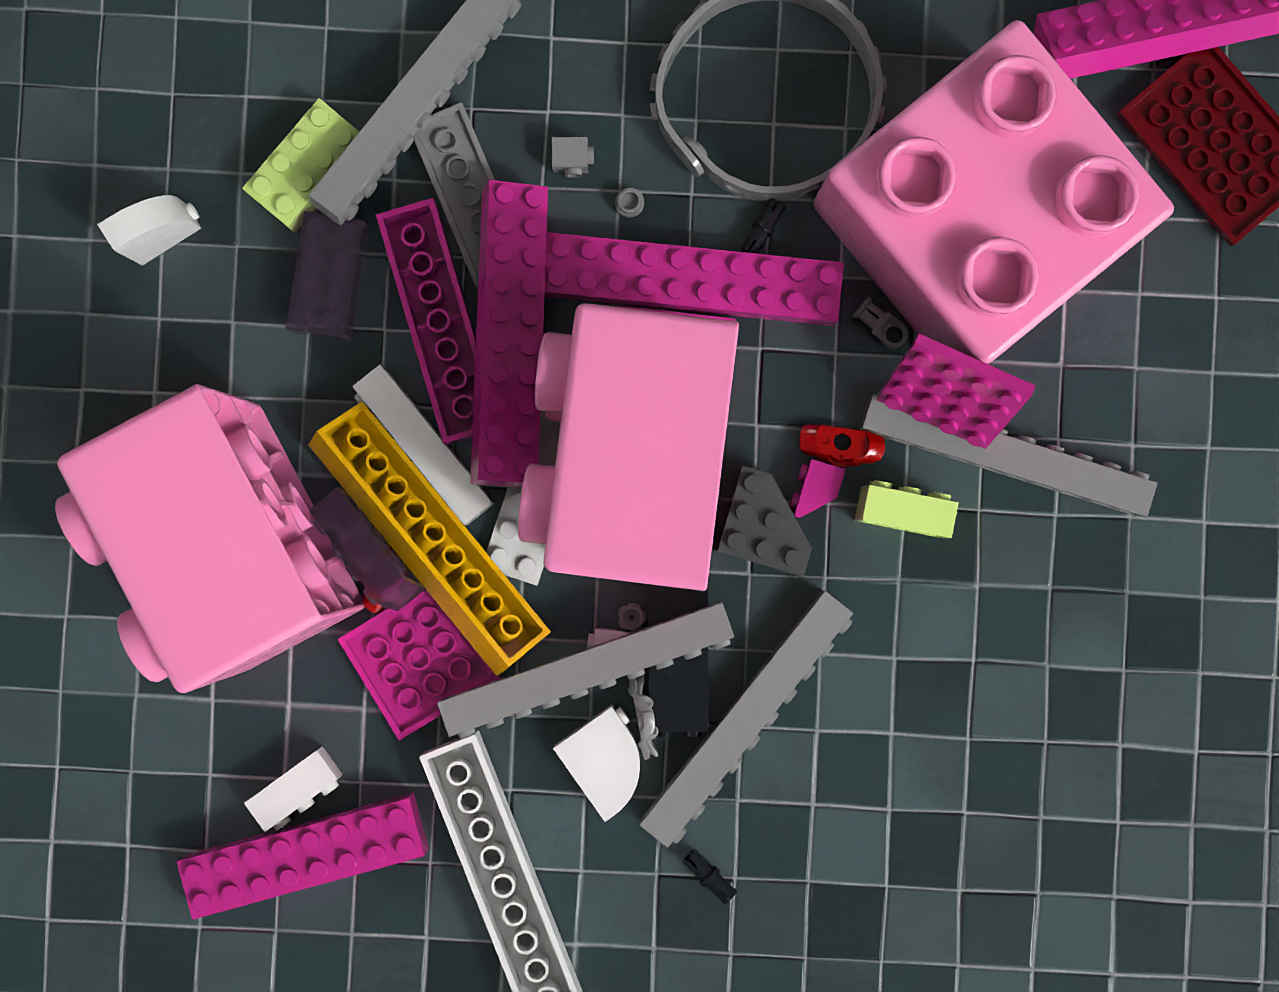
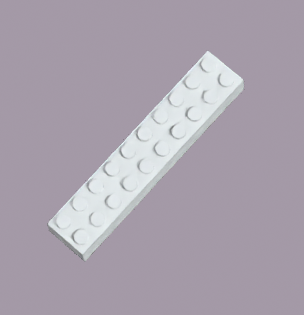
(498, 867)

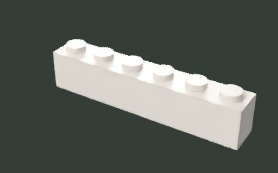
(422, 444)

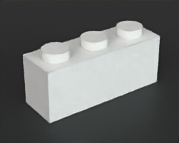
(294, 790)

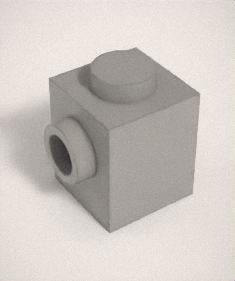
(571, 156)

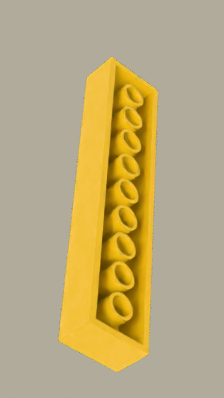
(428, 537)

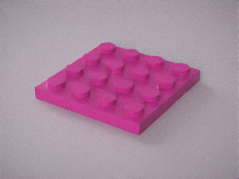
(954, 392)
(414, 662)

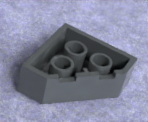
(763, 526)

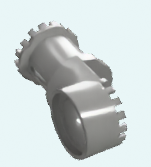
(880, 323)

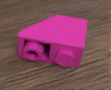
(818, 487)

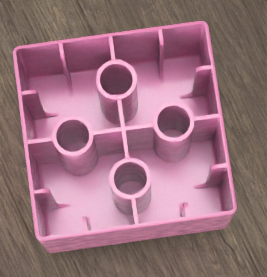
(991, 198)
(636, 445)
(203, 538)

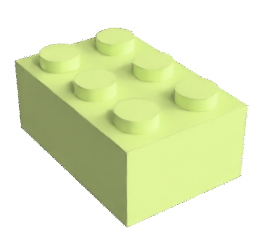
(906, 509)

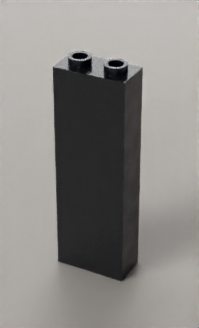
(680, 689)

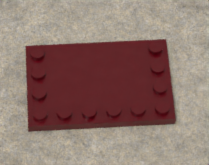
(1212, 140)

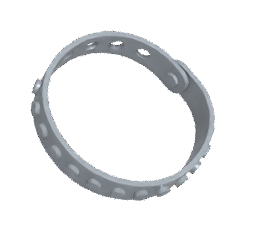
(693, 153)

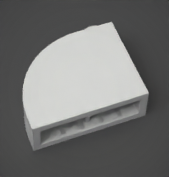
(150, 227)
(603, 760)

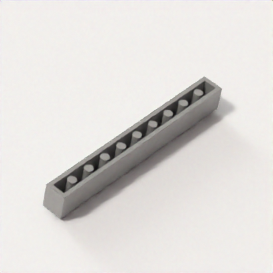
(410, 107)
(1021, 460)
(586, 669)
(745, 718)

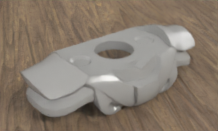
(645, 717)

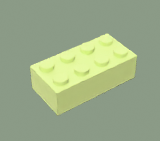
(300, 164)

